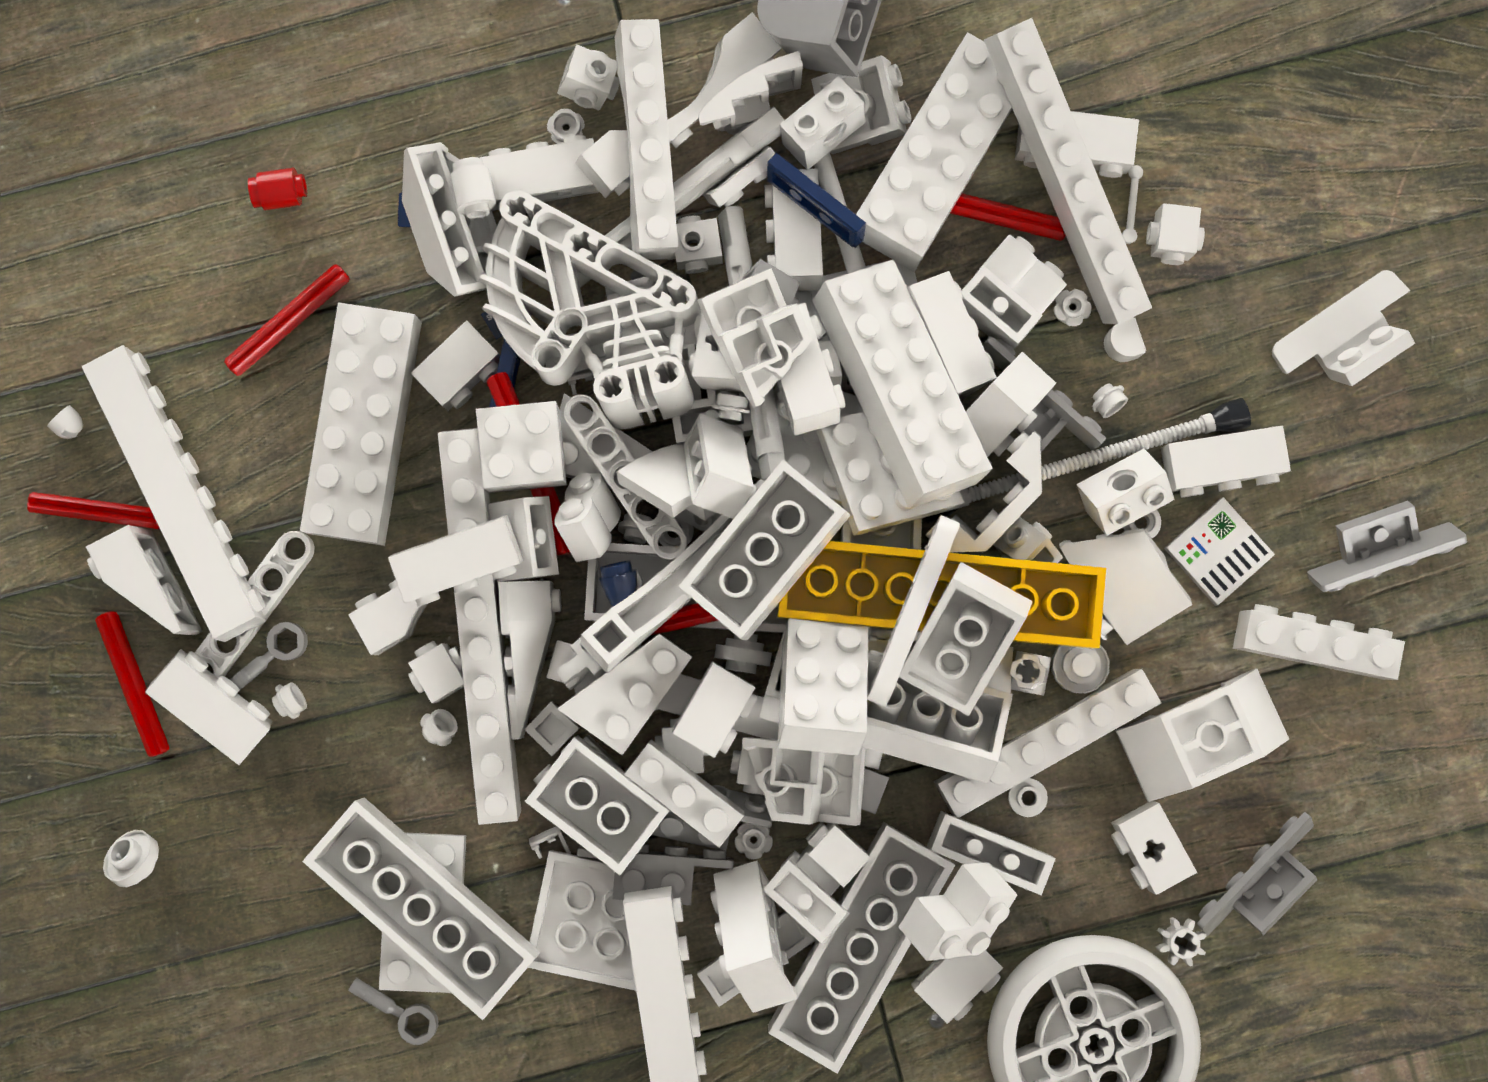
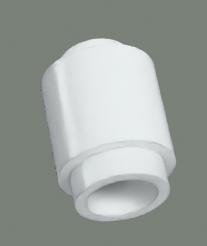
(472, 187)

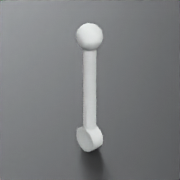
(1129, 233)

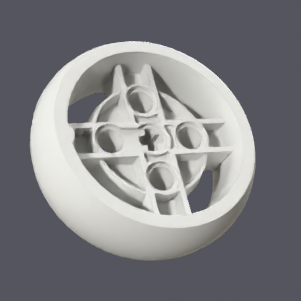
(1062, 965)

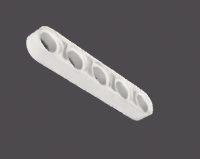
(610, 464)
(290, 571)
(912, 611)

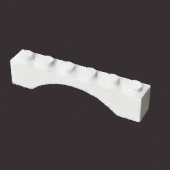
(735, 54)
(644, 100)
(650, 606)
(385, 619)
(1054, 740)

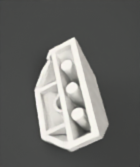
(445, 238)

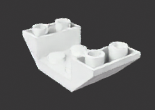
(1027, 461)
(1203, 737)

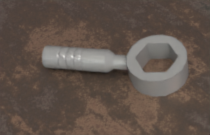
(260, 663)
(389, 1006)

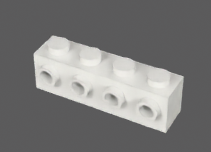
(1318, 644)

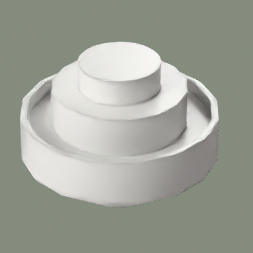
(743, 654)
(1080, 668)
(131, 858)

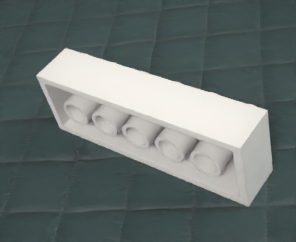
(936, 156)
(901, 383)
(361, 424)
(923, 727)
(421, 907)
(853, 967)

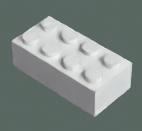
(764, 550)

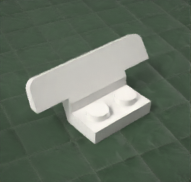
(1350, 335)

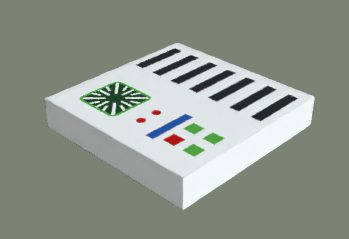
(1219, 551)

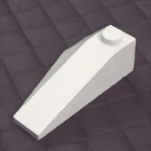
(528, 621)

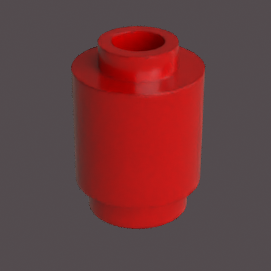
(277, 189)

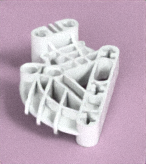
(638, 366)

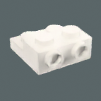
(883, 109)

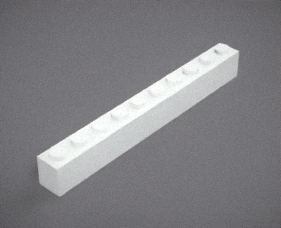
(480, 640)

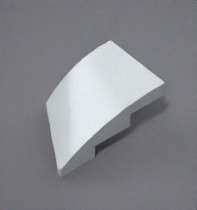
(749, 94)
(756, 332)
(662, 481)
(1137, 583)
(808, 784)

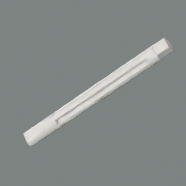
(711, 170)
(765, 416)

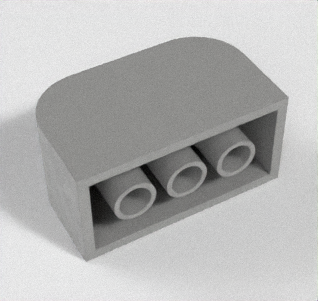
(825, 32)

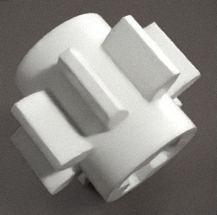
(1185, 953)

